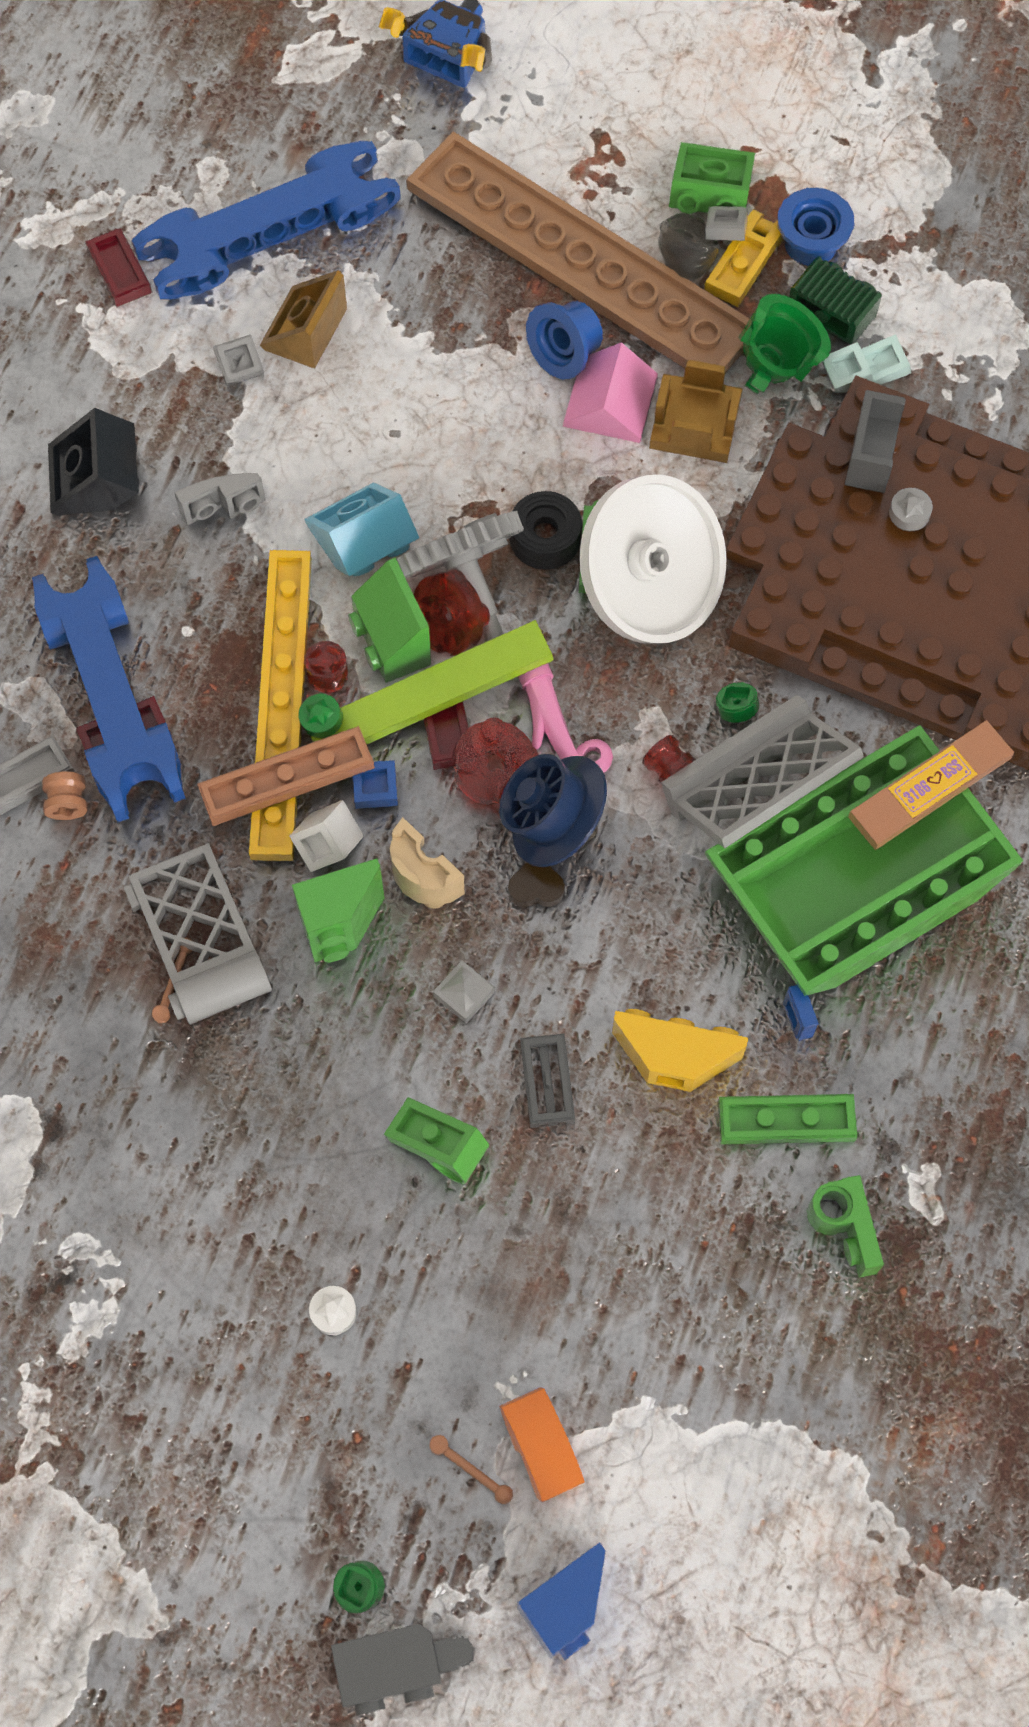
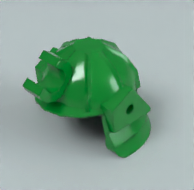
(782, 342)

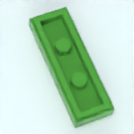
(787, 1119)

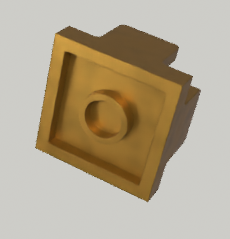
(696, 413)

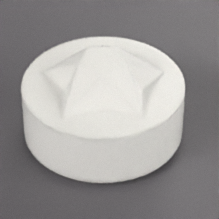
(332, 1310)

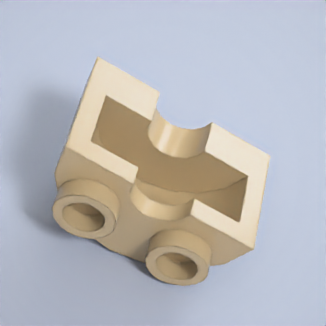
(421, 877)

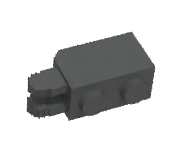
(394, 1665)

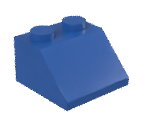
(566, 1605)

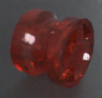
(326, 656)
(666, 758)

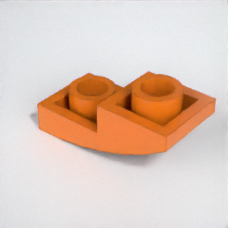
(542, 1444)

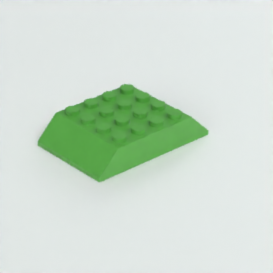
(838, 903)

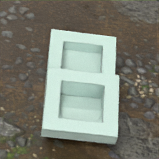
(877, 363)

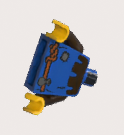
(443, 39)

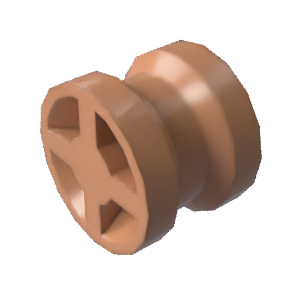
(64, 795)

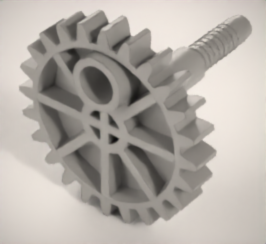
(462, 551)

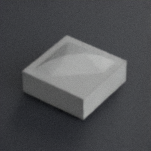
(726, 223)
(238, 360)
(464, 991)

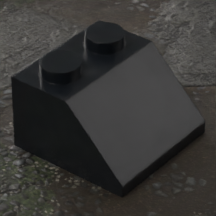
(93, 465)

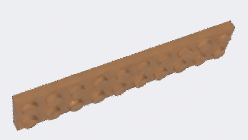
(578, 254)

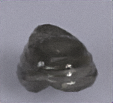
(685, 247)

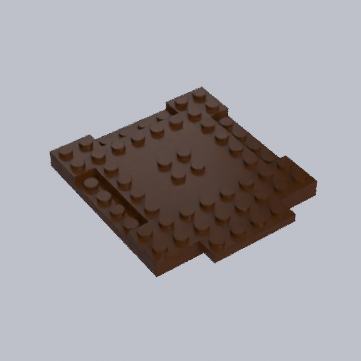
(885, 613)

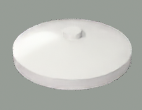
(653, 559)

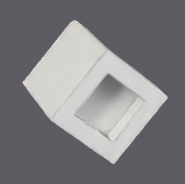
(326, 836)

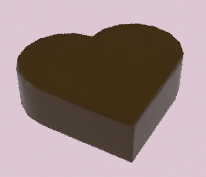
(536, 885)

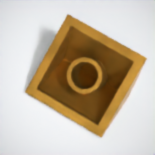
(307, 319)

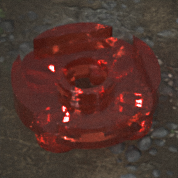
(467, 612)
(470, 763)

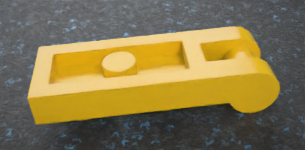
(744, 260)

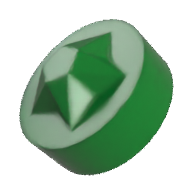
(737, 702)
(320, 715)
(358, 1586)

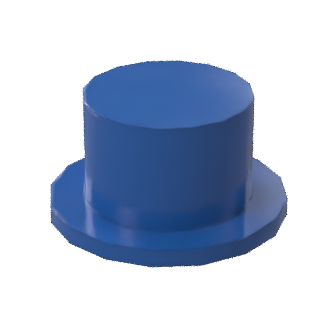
(814, 224)
(563, 337)

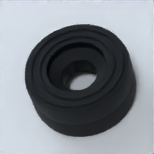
(551, 551)

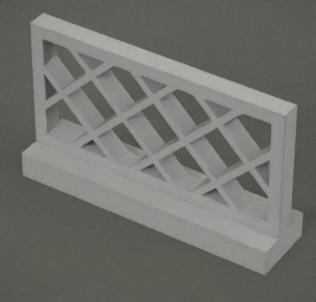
(752, 755)

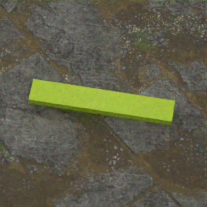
(447, 683)

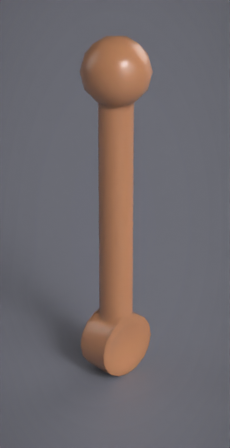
(161, 1012)
(440, 1446)

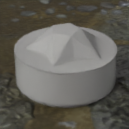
(910, 509)

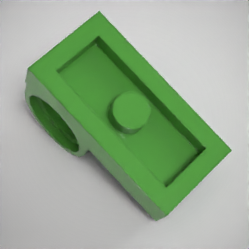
(441, 1139)
(861, 1245)

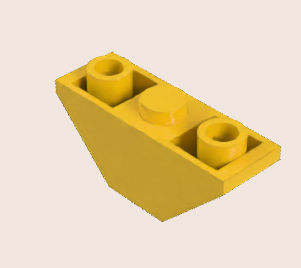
(675, 1050)

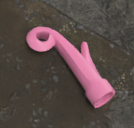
(549, 719)

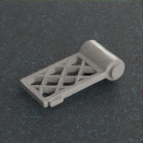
(211, 983)

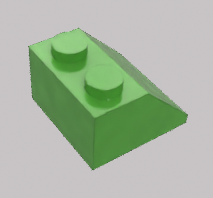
(391, 623)
(339, 908)

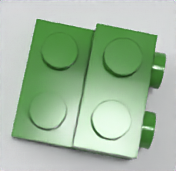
(710, 178)

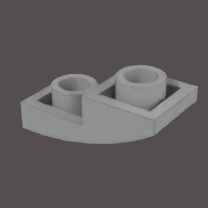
(233, 492)

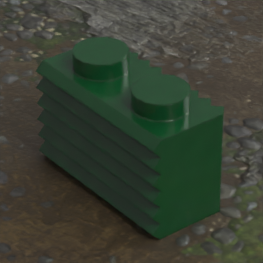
(837, 299)

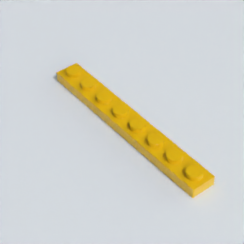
(281, 692)

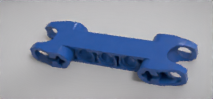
(212, 242)
(129, 749)

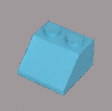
(363, 529)

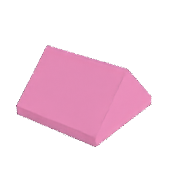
(612, 394)

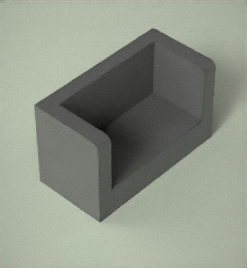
(874, 441)

